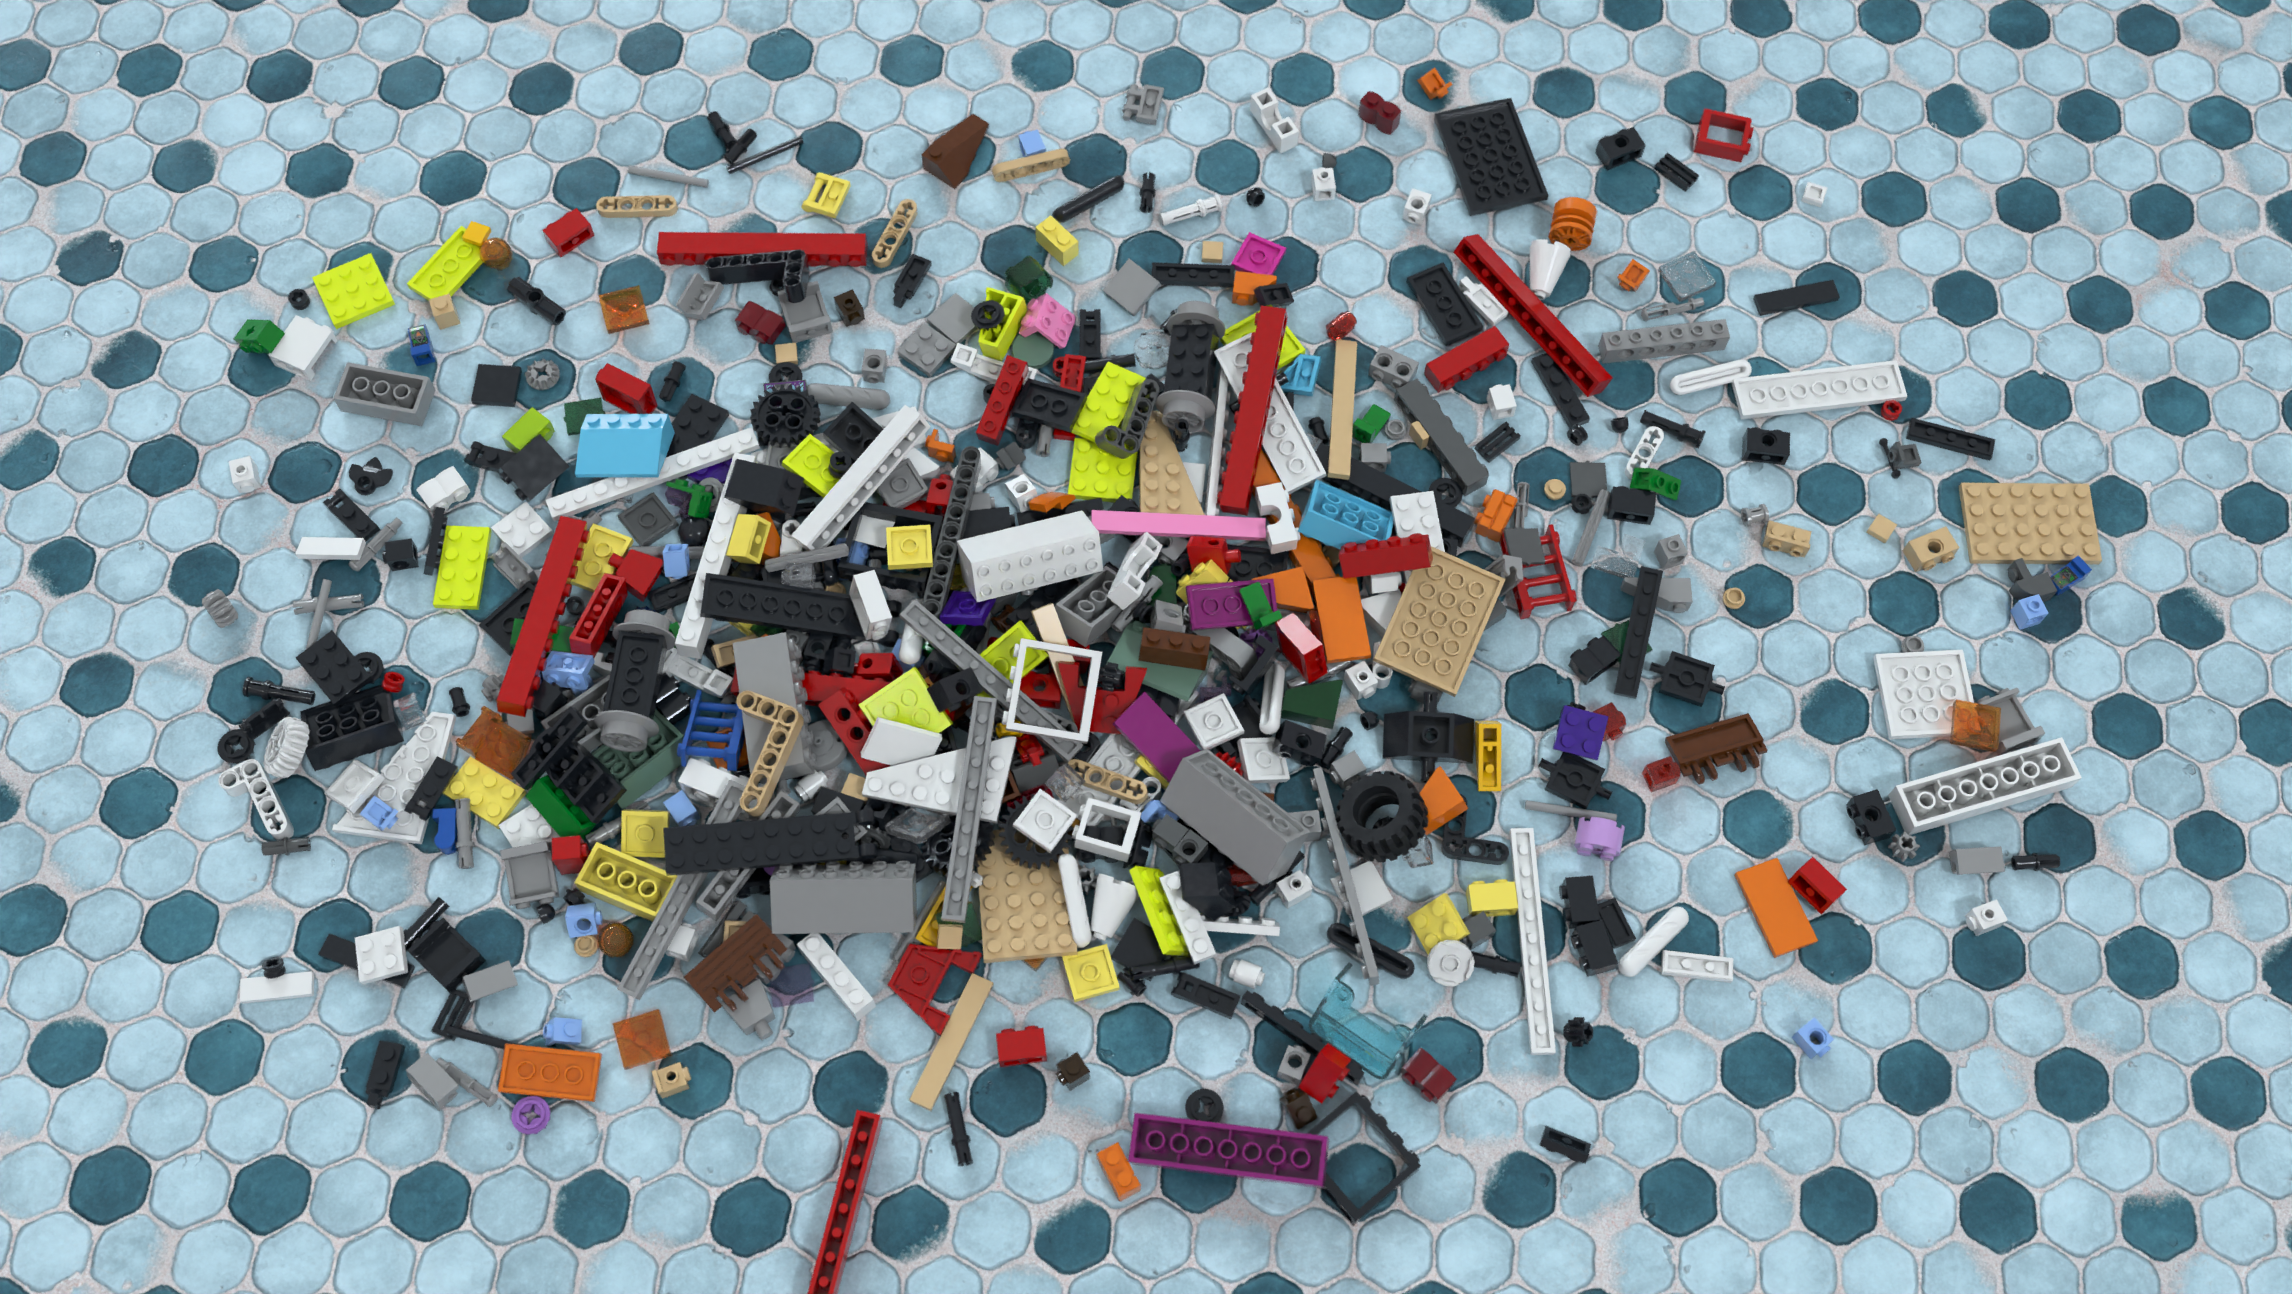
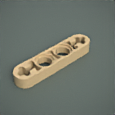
(1030, 165)
(636, 209)
(892, 232)
(1107, 778)

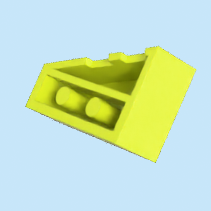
(997, 341)

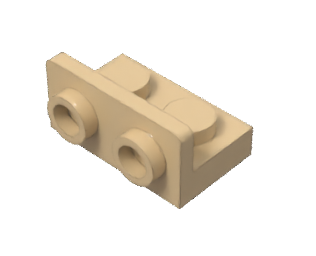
(1787, 539)

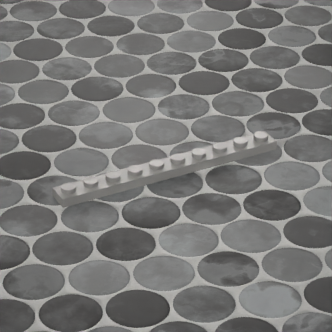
(989, 678)
(969, 810)
(1346, 883)
(675, 906)

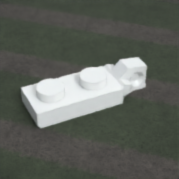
(1483, 301)

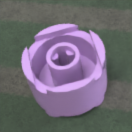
(1599, 837)

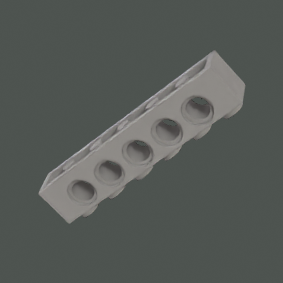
(1663, 341)
(728, 883)

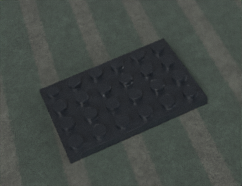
(1490, 156)

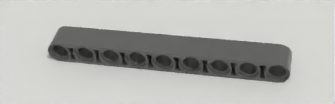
(952, 525)

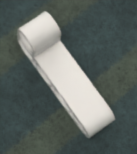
(263, 801)

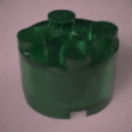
(1028, 279)

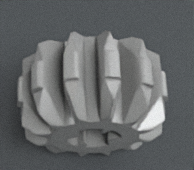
(220, 608)

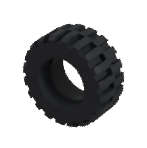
(1396, 836)

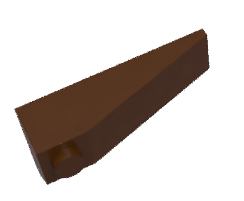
(953, 152)

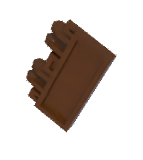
(1720, 742)
(734, 962)

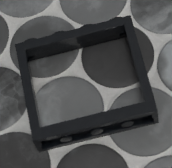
(901, 517)
(1395, 1141)

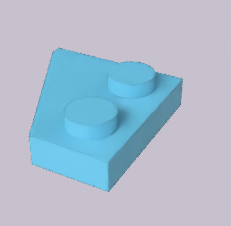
(1302, 375)

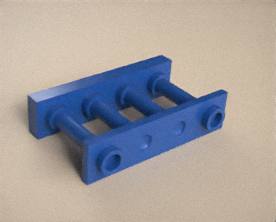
(733, 739)

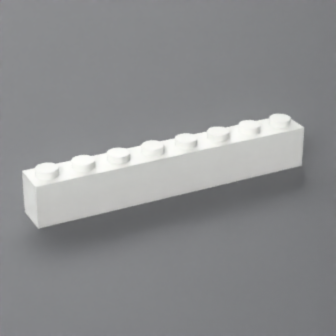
(861, 480)

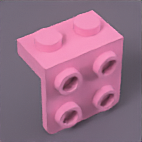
(1049, 319)

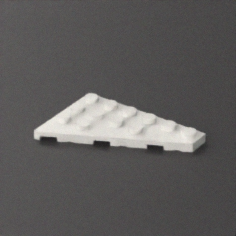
(936, 781)
(401, 782)

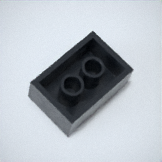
(852, 432)

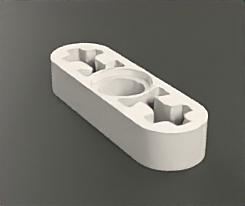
(1643, 444)

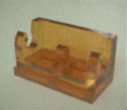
(474, 736)

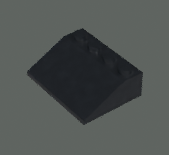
(352, 729)

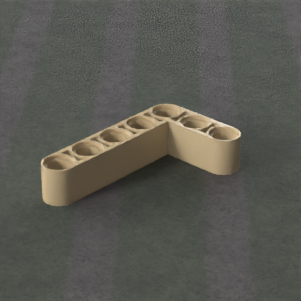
(770, 749)

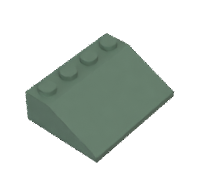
(1173, 680)
(645, 768)

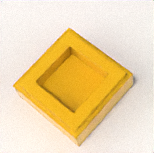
(476, 233)

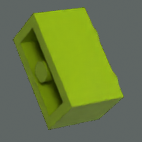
(527, 429)

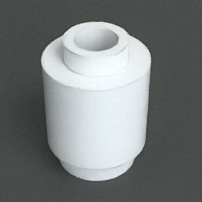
(810, 785)
(1247, 973)

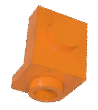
(1434, 84)
(1633, 276)
(939, 450)

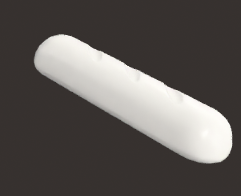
(1710, 377)
(911, 643)
(1272, 699)
(1074, 900)
(1653, 941)

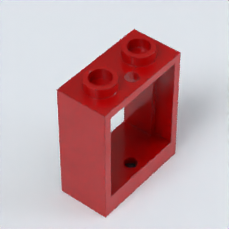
(1718, 148)
(625, 390)
(1301, 648)

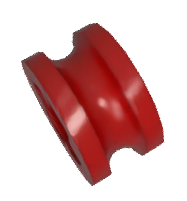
(1058, 361)
(1886, 413)
(393, 682)

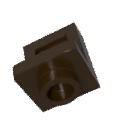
(1298, 1107)

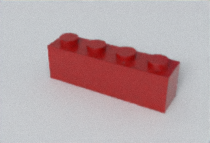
(1466, 359)
(1386, 555)

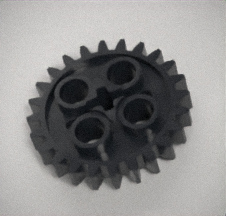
(785, 416)
(938, 847)
(1019, 849)

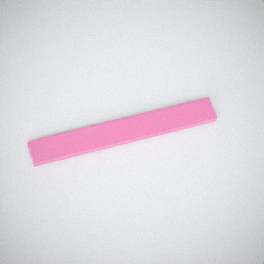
(1179, 525)

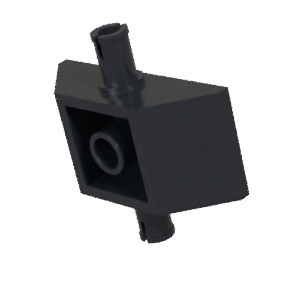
(1406, 740)

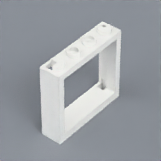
(1016, 674)

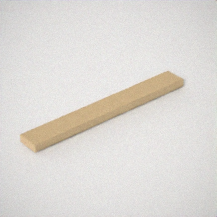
(1342, 409)

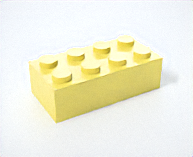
(624, 881)

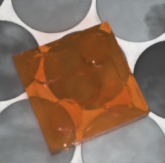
(623, 309)
(1975, 725)
(502, 748)
(642, 1039)

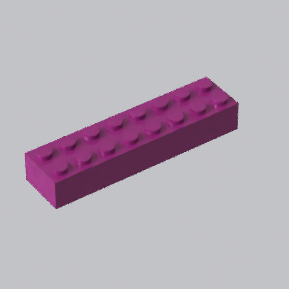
(1229, 1150)

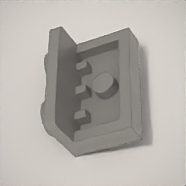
(699, 297)

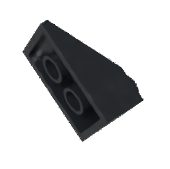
(764, 489)

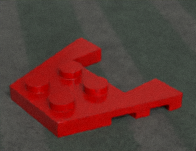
(1107, 704)
(921, 975)

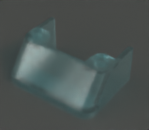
(1358, 1035)

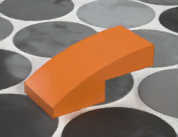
(1051, 500)

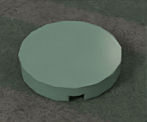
(1033, 349)

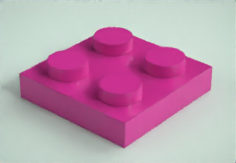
(1258, 255)

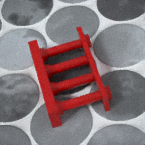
(1525, 603)

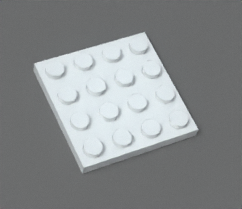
(1921, 691)

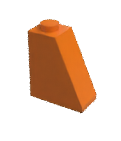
(1291, 590)
(1441, 800)

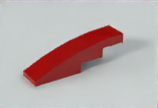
(1071, 379)

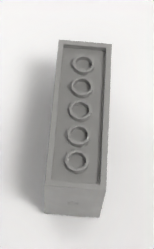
(773, 670)
(1234, 816)
(844, 898)

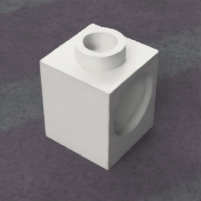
(1418, 200)
(1501, 401)
(1021, 492)
(683, 942)

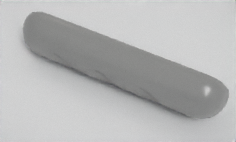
(844, 395)

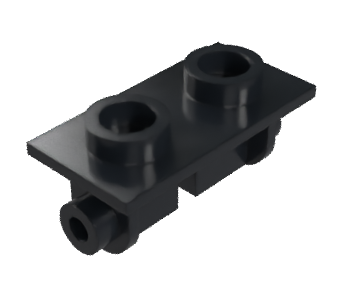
(264, 719)
(1142, 838)

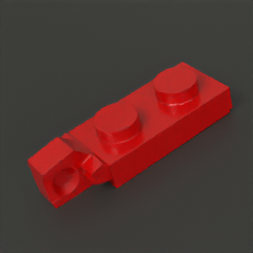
(1029, 749)

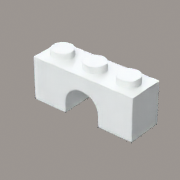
(1280, 131)
(1273, 501)

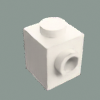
(1323, 184)
(244, 474)
(1361, 680)
(1294, 888)
(1985, 918)

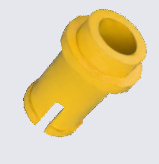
(1001, 732)

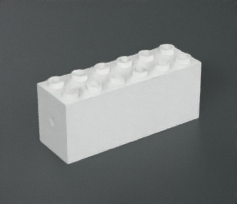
(1030, 556)

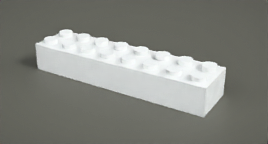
(1984, 786)

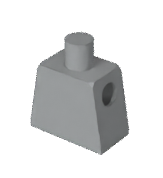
(753, 1013)

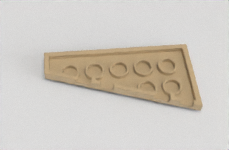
(1162, 476)

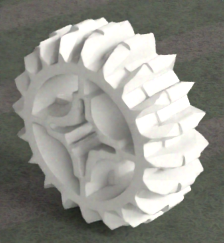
(286, 747)

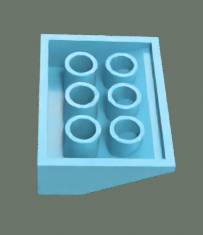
(623, 445)
(1343, 518)

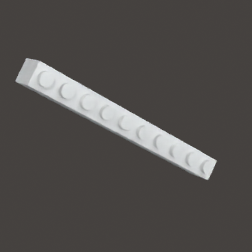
(693, 628)

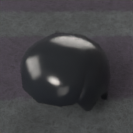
(694, 531)

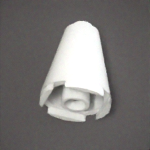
(1546, 266)
(1111, 905)

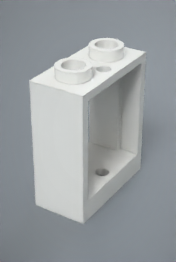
(870, 605)
(1101, 847)

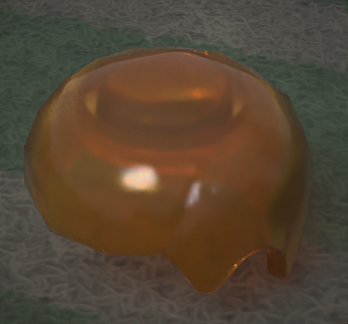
(496, 253)
(615, 939)

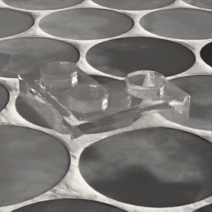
(1622, 562)

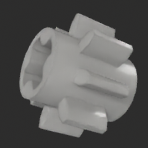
(492, 687)
(1906, 840)
(1087, 873)

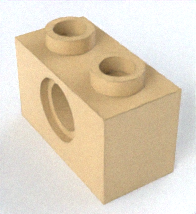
(1939, 541)

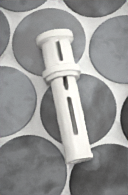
(1199, 208)

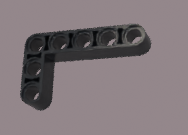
(766, 266)

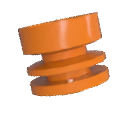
(1573, 223)

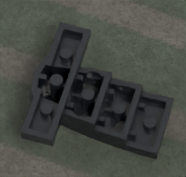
(571, 767)

